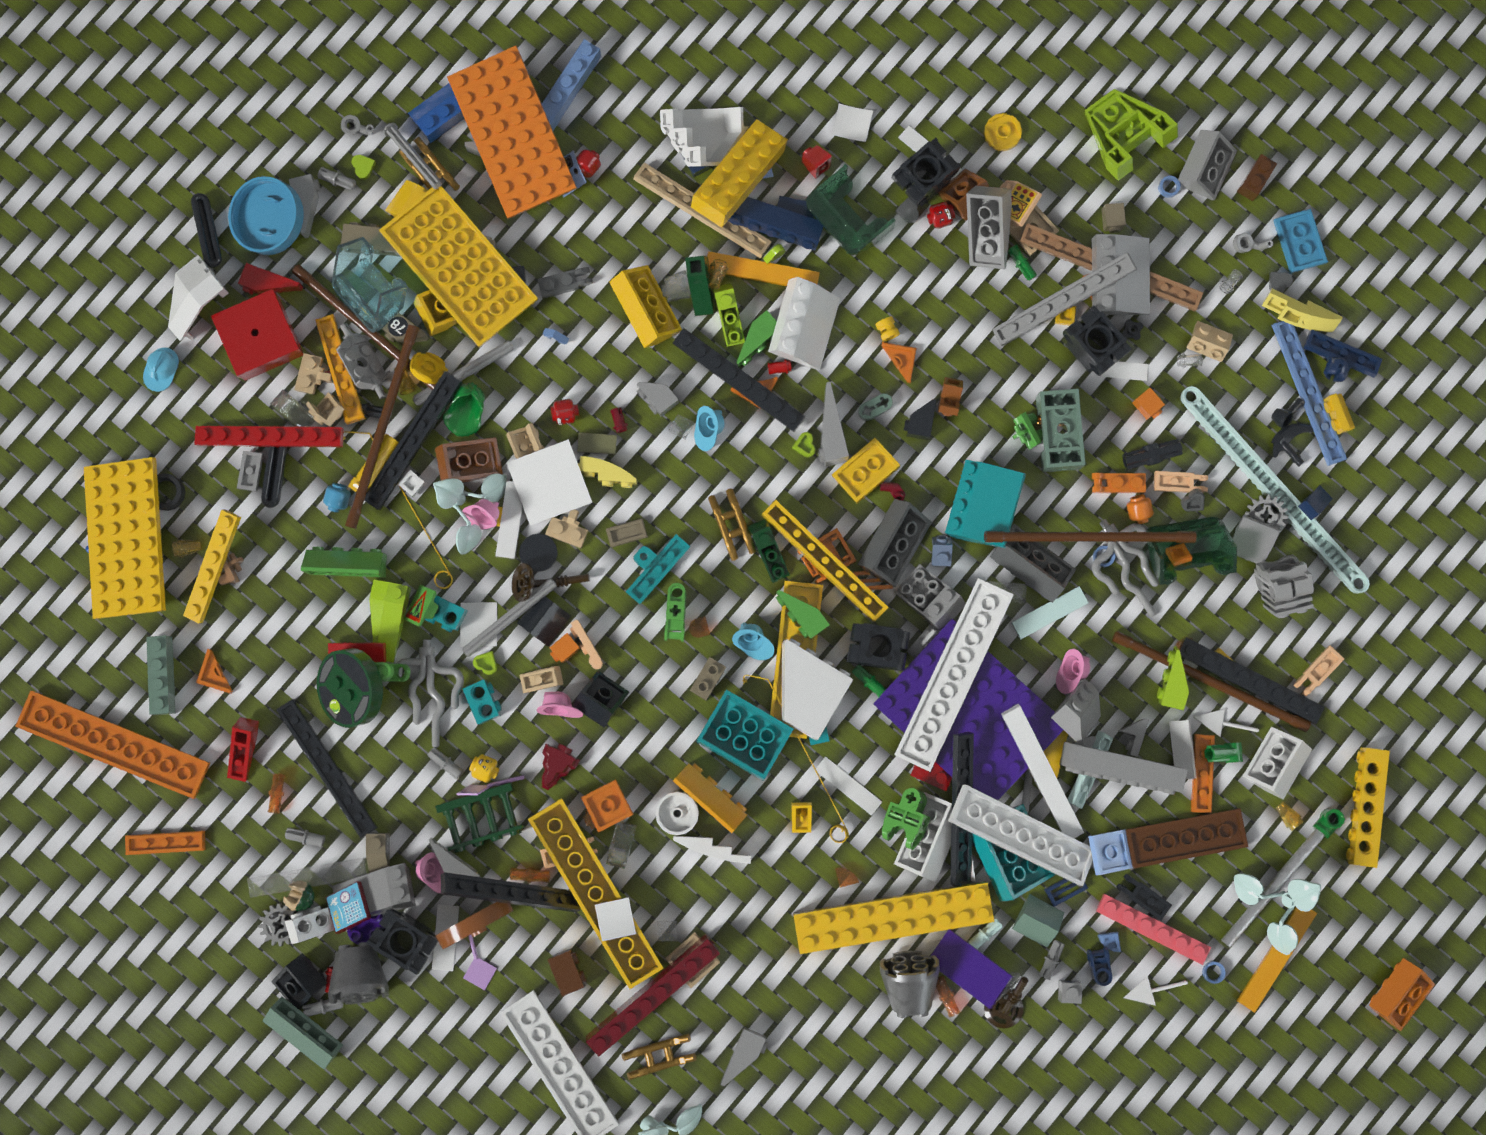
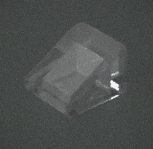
(681, 427)

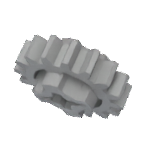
(1267, 503)
(272, 922)

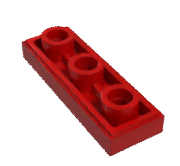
(375, 650)

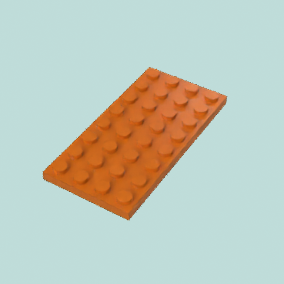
(512, 132)

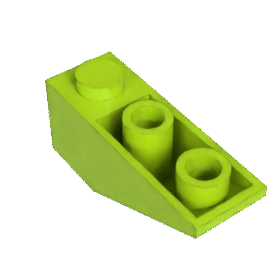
(729, 315)
(1175, 687)

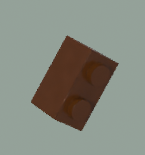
(1257, 177)
(567, 972)

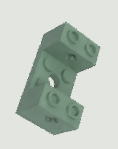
(1060, 450)

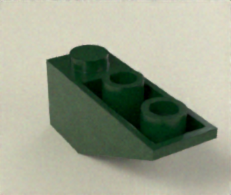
(698, 279)
(768, 550)

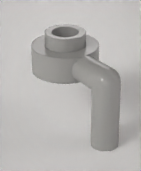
(368, 130)
(1249, 244)

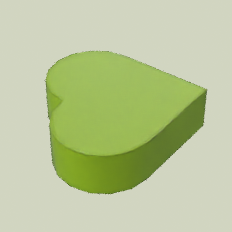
(363, 166)
(775, 253)
(804, 445)
(486, 663)

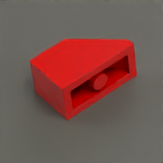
(816, 160)

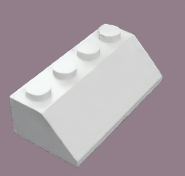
(932, 850)

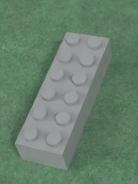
(1123, 768)

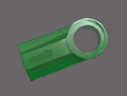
(1228, 752)

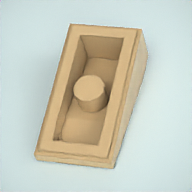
(541, 679)

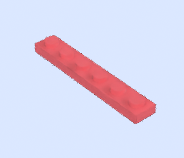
(1153, 929)

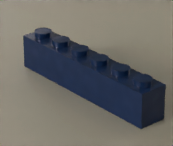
(778, 223)

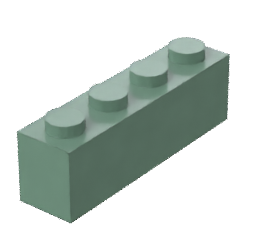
(160, 675)
(302, 1032)

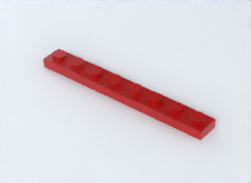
(269, 436)

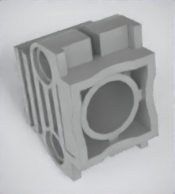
(1285, 586)

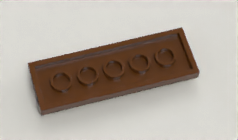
(1186, 838)

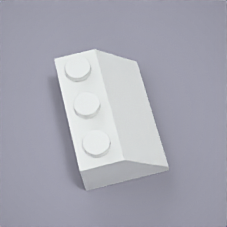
(1277, 762)

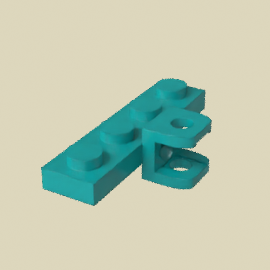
(655, 567)

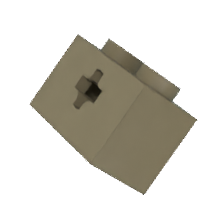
(708, 678)

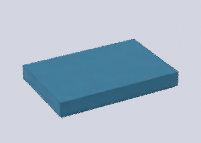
(1300, 241)

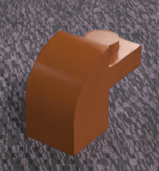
(950, 396)

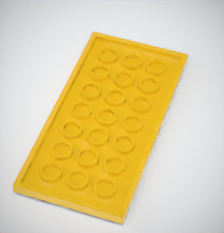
(458, 265)
(124, 538)

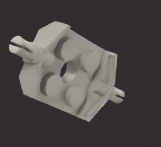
(357, 348)

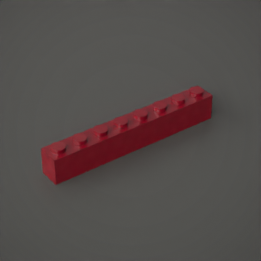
(652, 995)

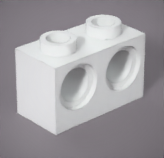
(310, 927)

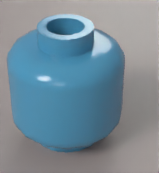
(336, 497)

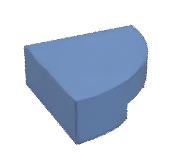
(550, 333)
(1110, 940)

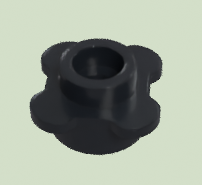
(1130, 334)

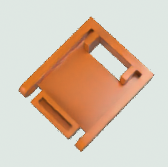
(827, 541)

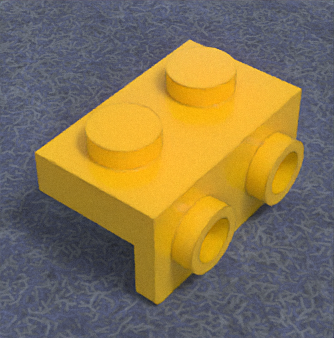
(1338, 411)

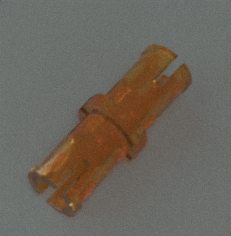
(276, 793)
(530, 875)
(947, 997)

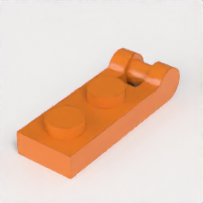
(1119, 482)

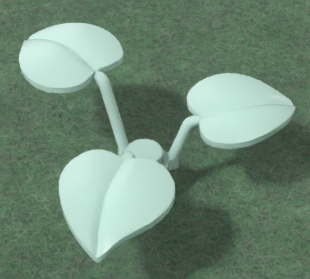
(452, 494)
(1300, 894)
(685, 1123)

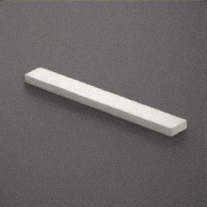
(1042, 771)

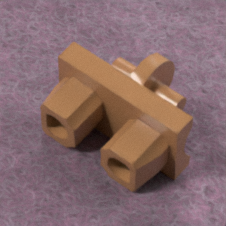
(230, 575)

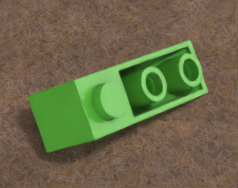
(757, 338)
(807, 616)

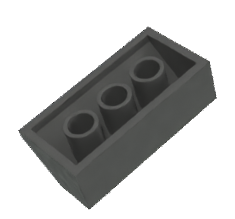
(895, 542)
(1035, 566)

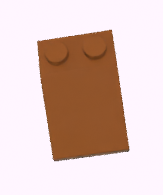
(469, 459)

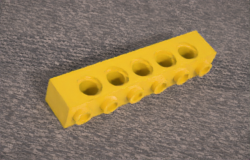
(1374, 816)

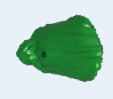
(465, 410)

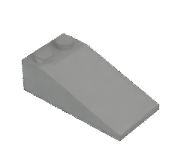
(988, 226)
(833, 444)
(385, 889)

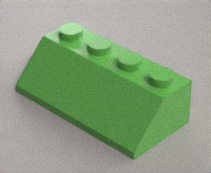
(344, 562)

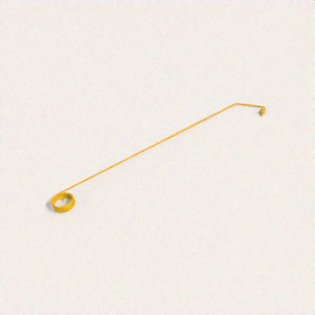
(437, 573)
(839, 826)

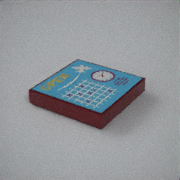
(348, 907)

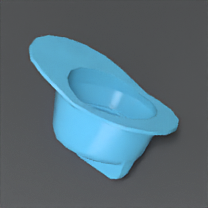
(160, 369)
(707, 427)
(753, 642)

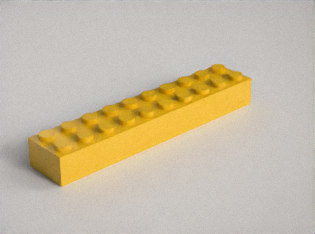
(590, 887)
(893, 917)

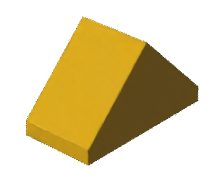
(801, 817)

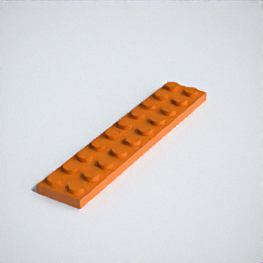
(112, 744)

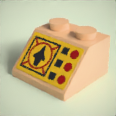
(1023, 201)

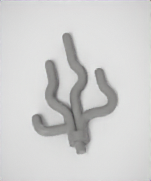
(1117, 548)
(427, 664)

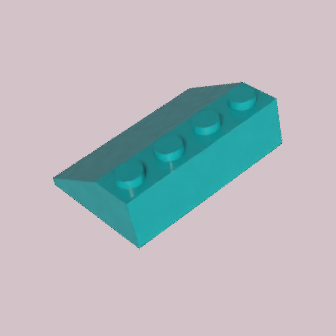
(984, 502)
(744, 735)
(1007, 871)

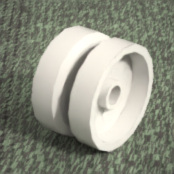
(669, 821)

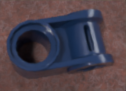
(1100, 964)

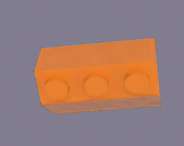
(1401, 994)

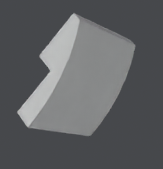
(1254, 539)

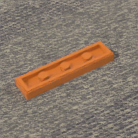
(1202, 785)
(165, 842)

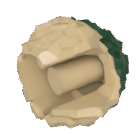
(300, 896)

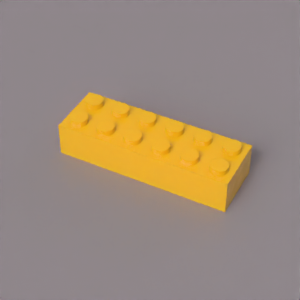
(739, 173)

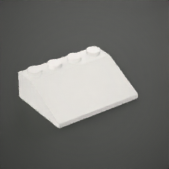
(804, 323)

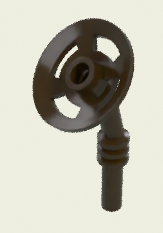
(529, 582)
(1004, 1008)

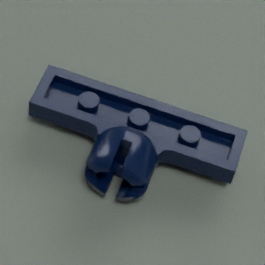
(1341, 357)

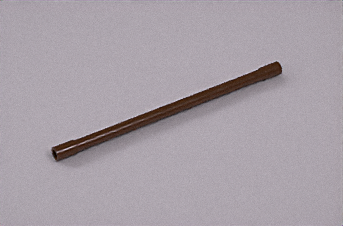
(308, 279)
(408, 342)
(1179, 537)
(1293, 720)

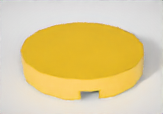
(1002, 132)
(427, 367)

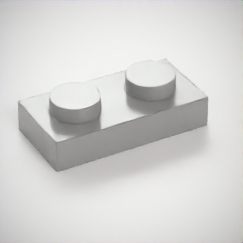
(250, 471)

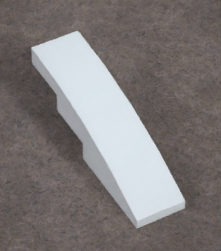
(705, 846)

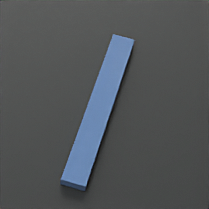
(1309, 392)

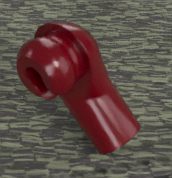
(894, 488)

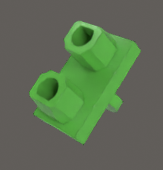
(1026, 431)

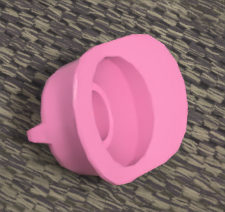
(483, 513)
(1072, 670)
(558, 704)
(429, 871)

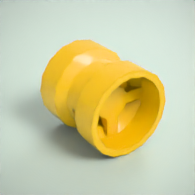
(887, 329)

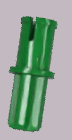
(1022, 262)
(869, 680)

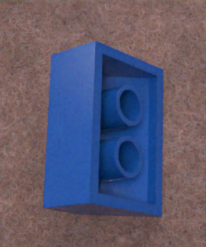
(437, 113)

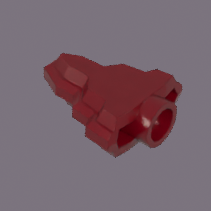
(557, 764)

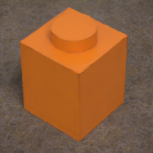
(1149, 404)
(564, 648)

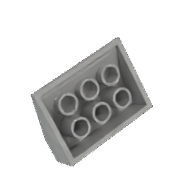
(1132, 292)

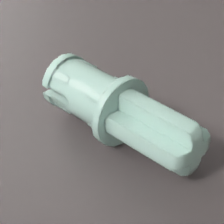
(985, 934)

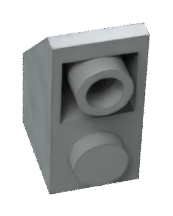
(659, 397)

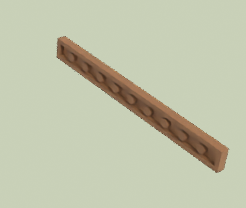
(1082, 256)

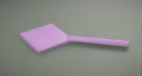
(478, 789)
(479, 971)

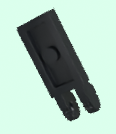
(1146, 898)

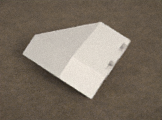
(703, 134)
(192, 290)

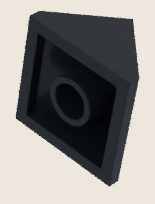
(544, 620)

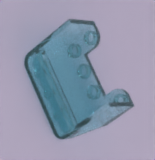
(364, 286)

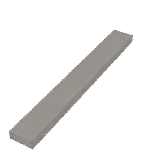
(1064, 299)

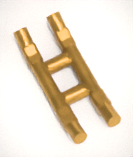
(431, 158)
(728, 535)
(670, 1060)

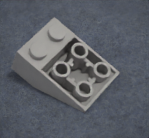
(930, 597)

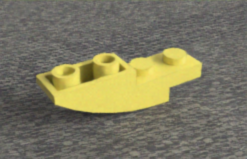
(1302, 315)
(607, 472)

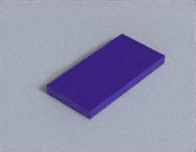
(971, 969)

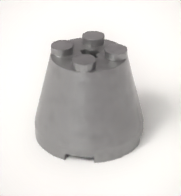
(357, 976)
(910, 982)

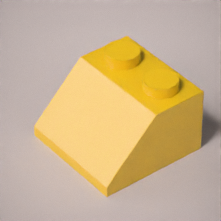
(406, 196)
(433, 313)

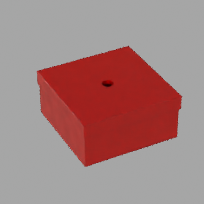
(257, 335)

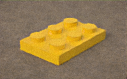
(866, 470)

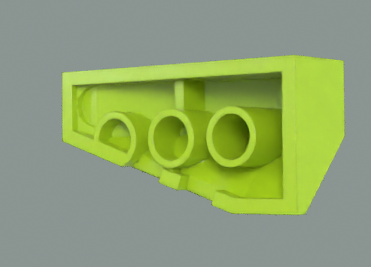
(388, 611)

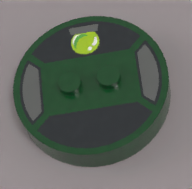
(349, 687)

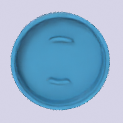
(265, 215)

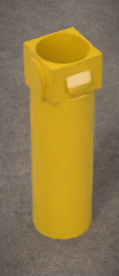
(387, 448)

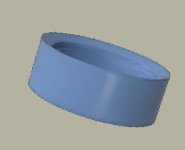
(1163, 192)
(1111, 560)
(1222, 974)

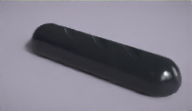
(206, 230)
(273, 476)

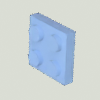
(1110, 852)

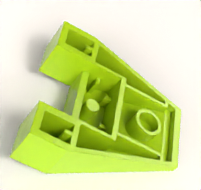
(1123, 124)

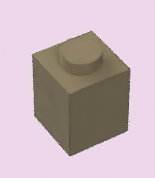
(1113, 217)

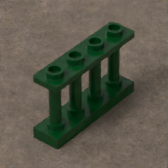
(466, 804)

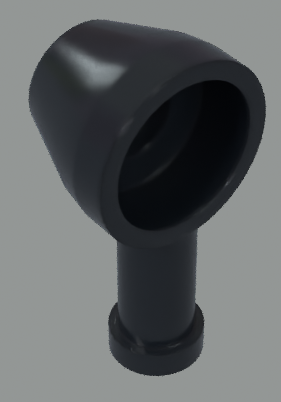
(1284, 417)

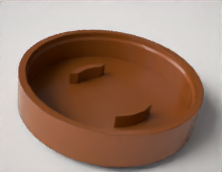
(474, 924)

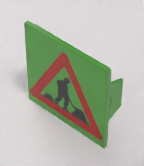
(422, 606)

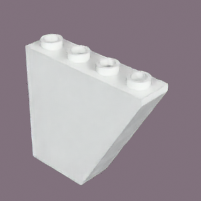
(809, 689)

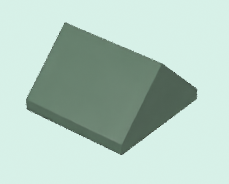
(1038, 921)

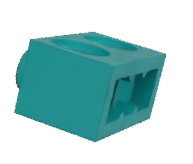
(445, 609)
(477, 704)

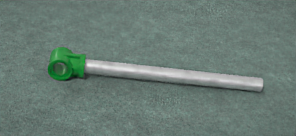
(1323, 828)

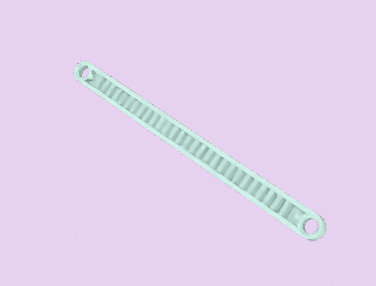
(1270, 484)

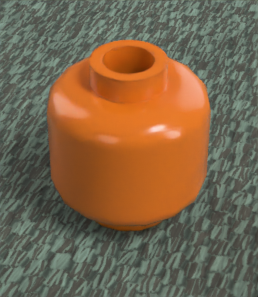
(1140, 509)

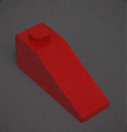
(260, 280)
(242, 748)

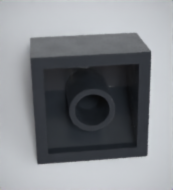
(600, 699)
(299, 981)

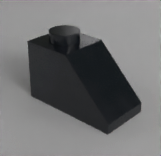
(921, 422)

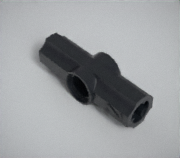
(1152, 454)

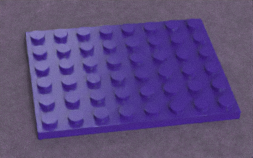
(993, 691)

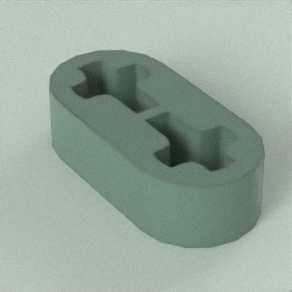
(877, 411)

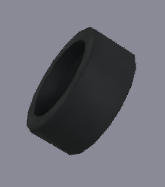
(180, 494)

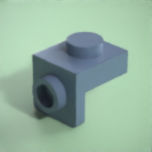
(941, 551)

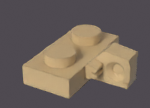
(311, 374)
(567, 530)

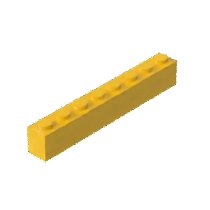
(824, 561)

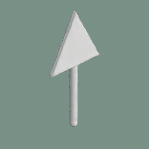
(1214, 722)
(1143, 991)

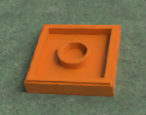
(607, 805)

